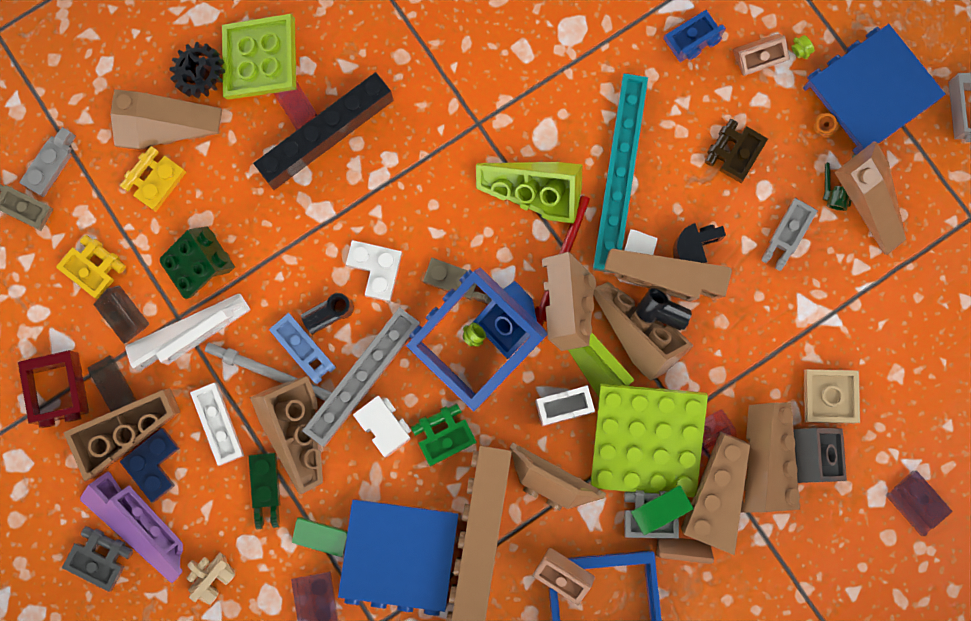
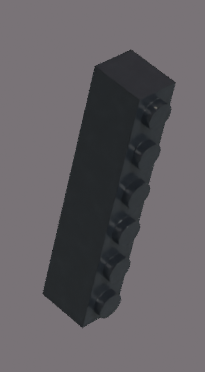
(324, 131)

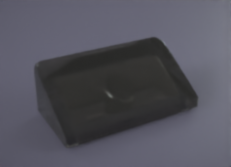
(121, 313)

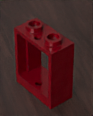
(76, 383)

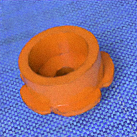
(821, 129)

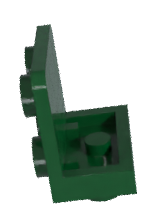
(195, 260)

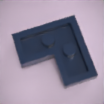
(145, 462)

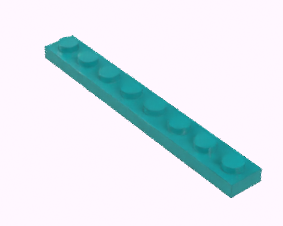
(620, 168)

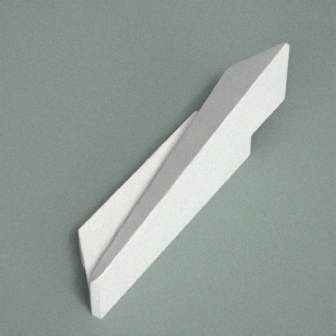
(185, 334)

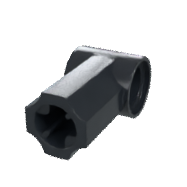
(658, 307)
(325, 313)

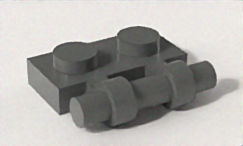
(93, 566)

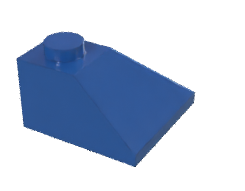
(500, 327)

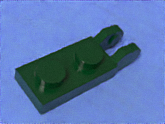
(264, 487)

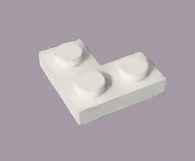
(382, 265)

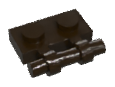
(743, 154)

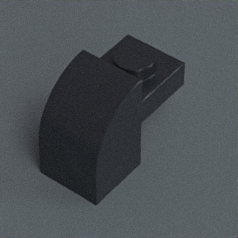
(691, 242)

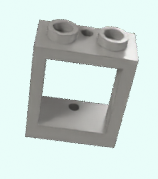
(957, 86)

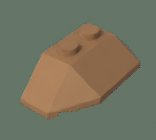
(551, 481)

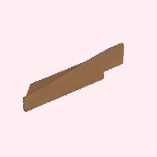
(670, 275)

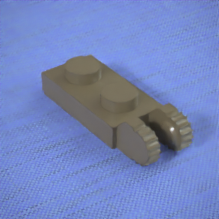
(24, 207)
(447, 276)

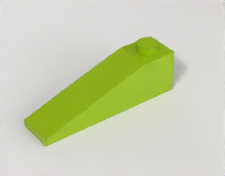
(538, 186)

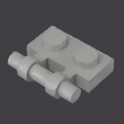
(631, 528)

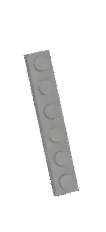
(361, 377)

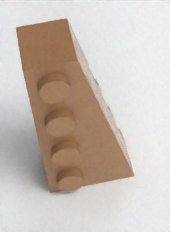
(719, 495)

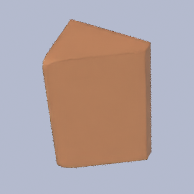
(761, 54)
(684, 550)
(564, 576)

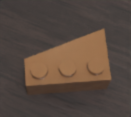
(571, 301)

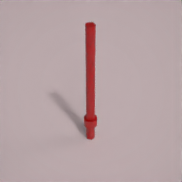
(566, 247)

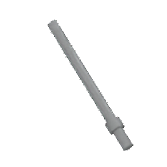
(232, 357)

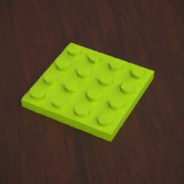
(648, 439)

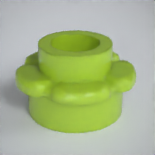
(803, 47)
(474, 334)

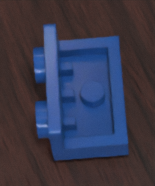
(693, 36)

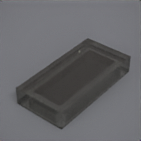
(111, 383)

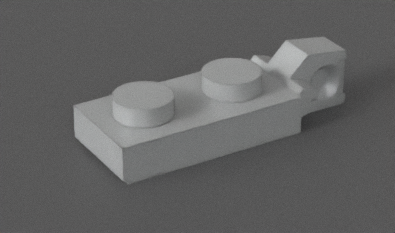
(49, 163)

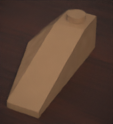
(152, 120)
(283, 416)

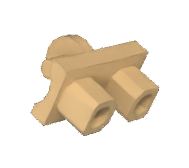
(201, 587)

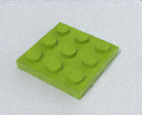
(259, 56)

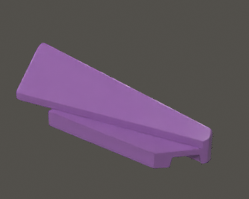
(135, 524)

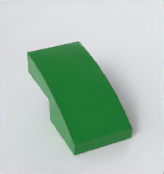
(662, 510)

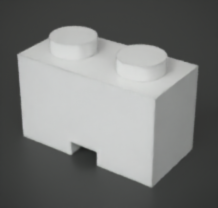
(564, 406)
(379, 418)

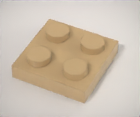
(831, 396)

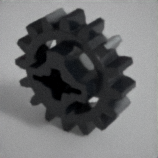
(197, 70)

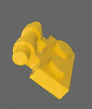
(158, 183)
(87, 274)

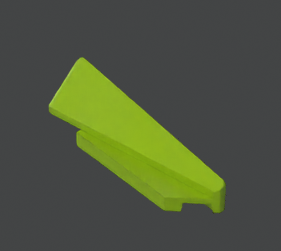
(600, 365)

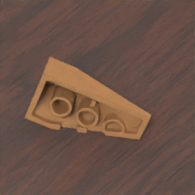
(873, 193)
(649, 345)

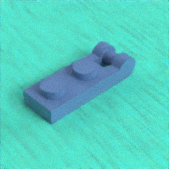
(301, 347)

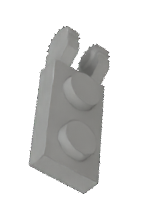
(790, 231)

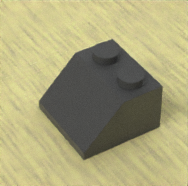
(820, 455)

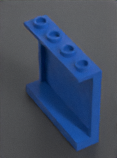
(875, 87)
(398, 557)

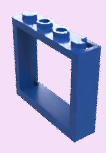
(505, 302)
(619, 559)

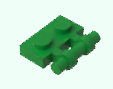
(448, 441)

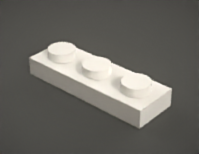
(217, 424)

